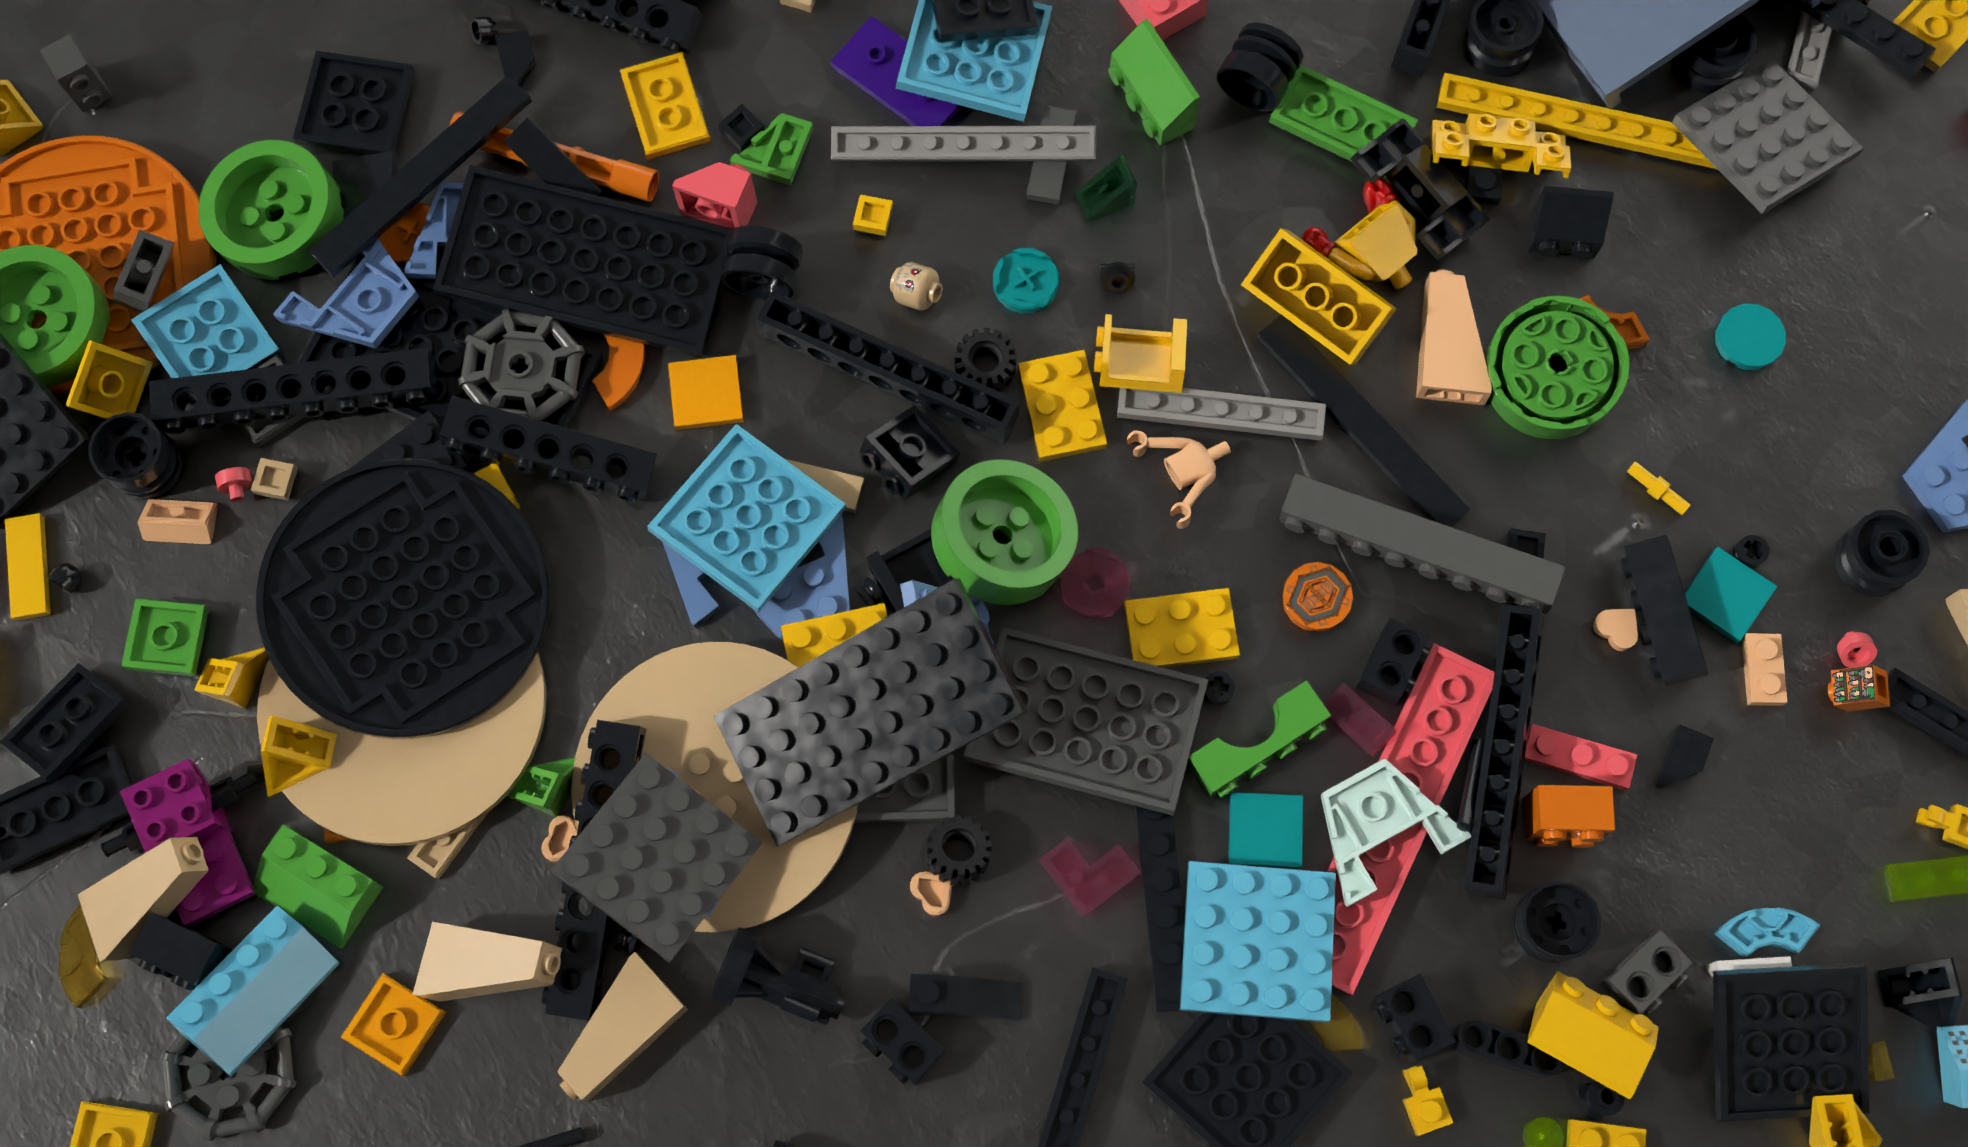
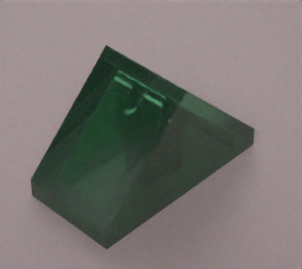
(1108, 190)

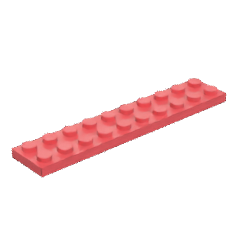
(1427, 751)

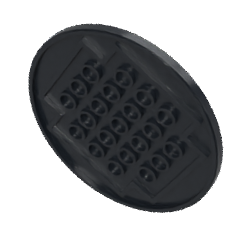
(402, 598)

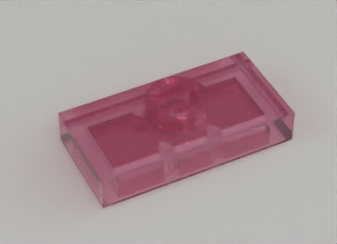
(1359, 720)

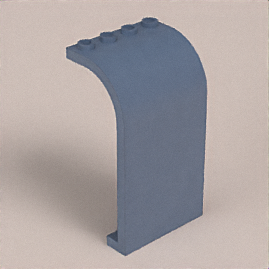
(1628, 39)

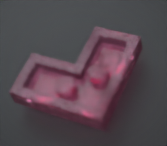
(1084, 884)

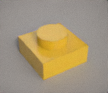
(872, 215)

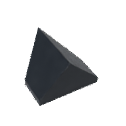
(1924, 991)

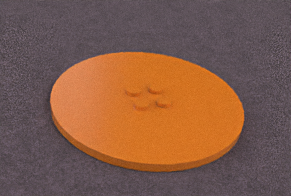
(90, 203)

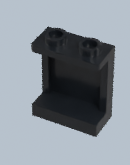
(905, 563)

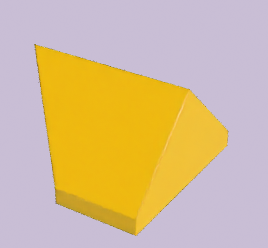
(233, 677)
(294, 753)
(1840, 1123)

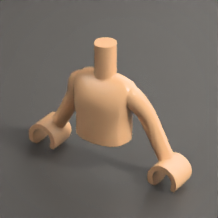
(1185, 467)

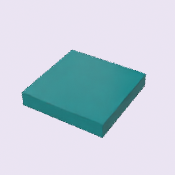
(1728, 594)
(1265, 830)

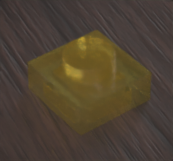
(1879, 1062)

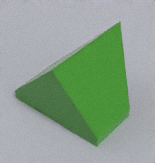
(545, 786)

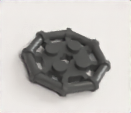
(537, 355)
(229, 1093)

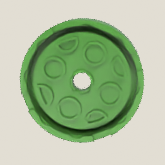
(262, 180)
(55, 285)
(1531, 392)
(1026, 509)

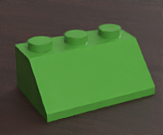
(1154, 84)
(314, 886)

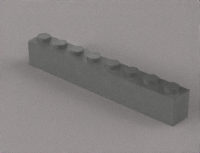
(1421, 544)

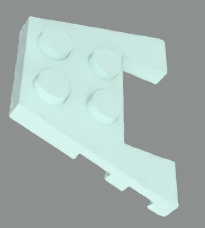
(1371, 811)

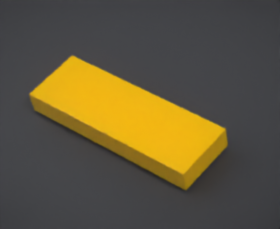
(27, 567)

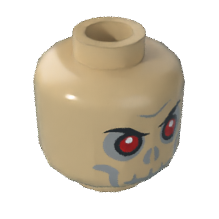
(916, 286)

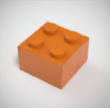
(1568, 815)

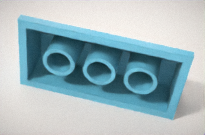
(253, 990)

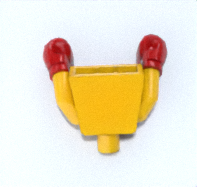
(1377, 243)

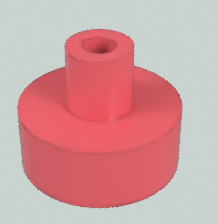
(234, 482)
(1856, 649)

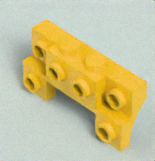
(1499, 144)

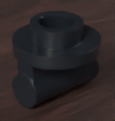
(1117, 276)

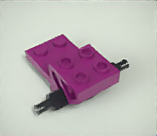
(185, 805)

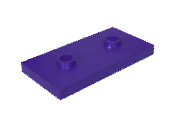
(873, 64)

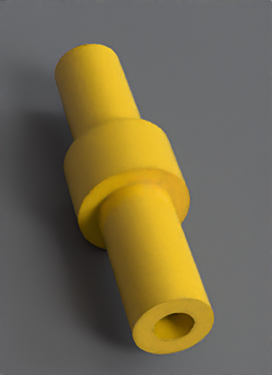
(1658, 488)

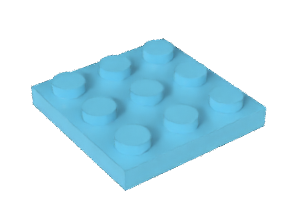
(206, 329)

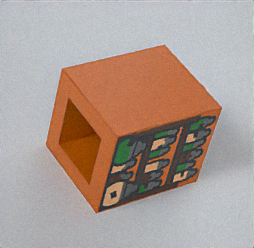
(1859, 688)

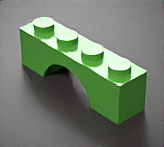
(1221, 764)

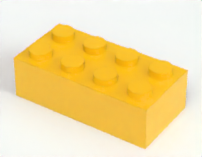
(1318, 296)

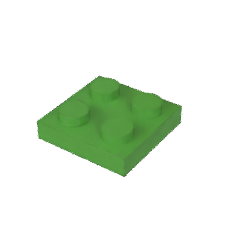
(165, 637)

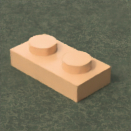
(1764, 669)

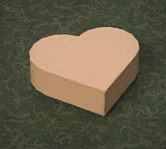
(1618, 627)
(557, 843)
(932, 892)

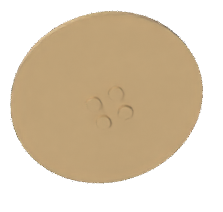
(677, 703)
(417, 786)

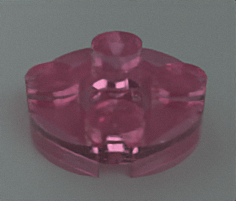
(1113, 575)

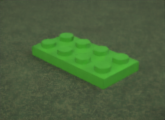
(1333, 114)

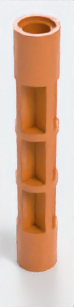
(619, 175)

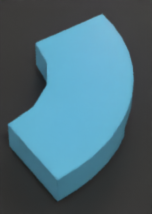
(1767, 927)

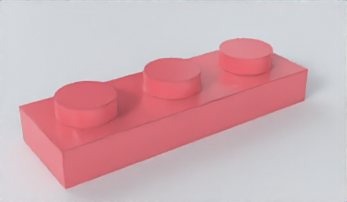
(1580, 757)

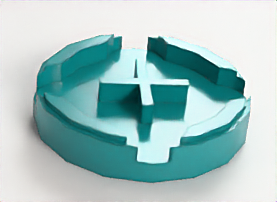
(1026, 280)
(1750, 336)

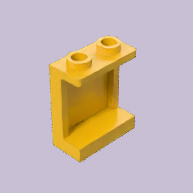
(1141, 357)

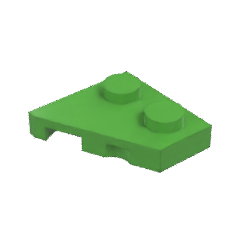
(777, 149)

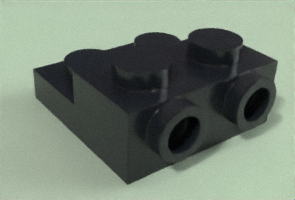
(907, 452)

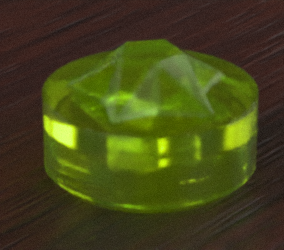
(1542, 1133)

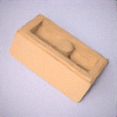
(178, 521)

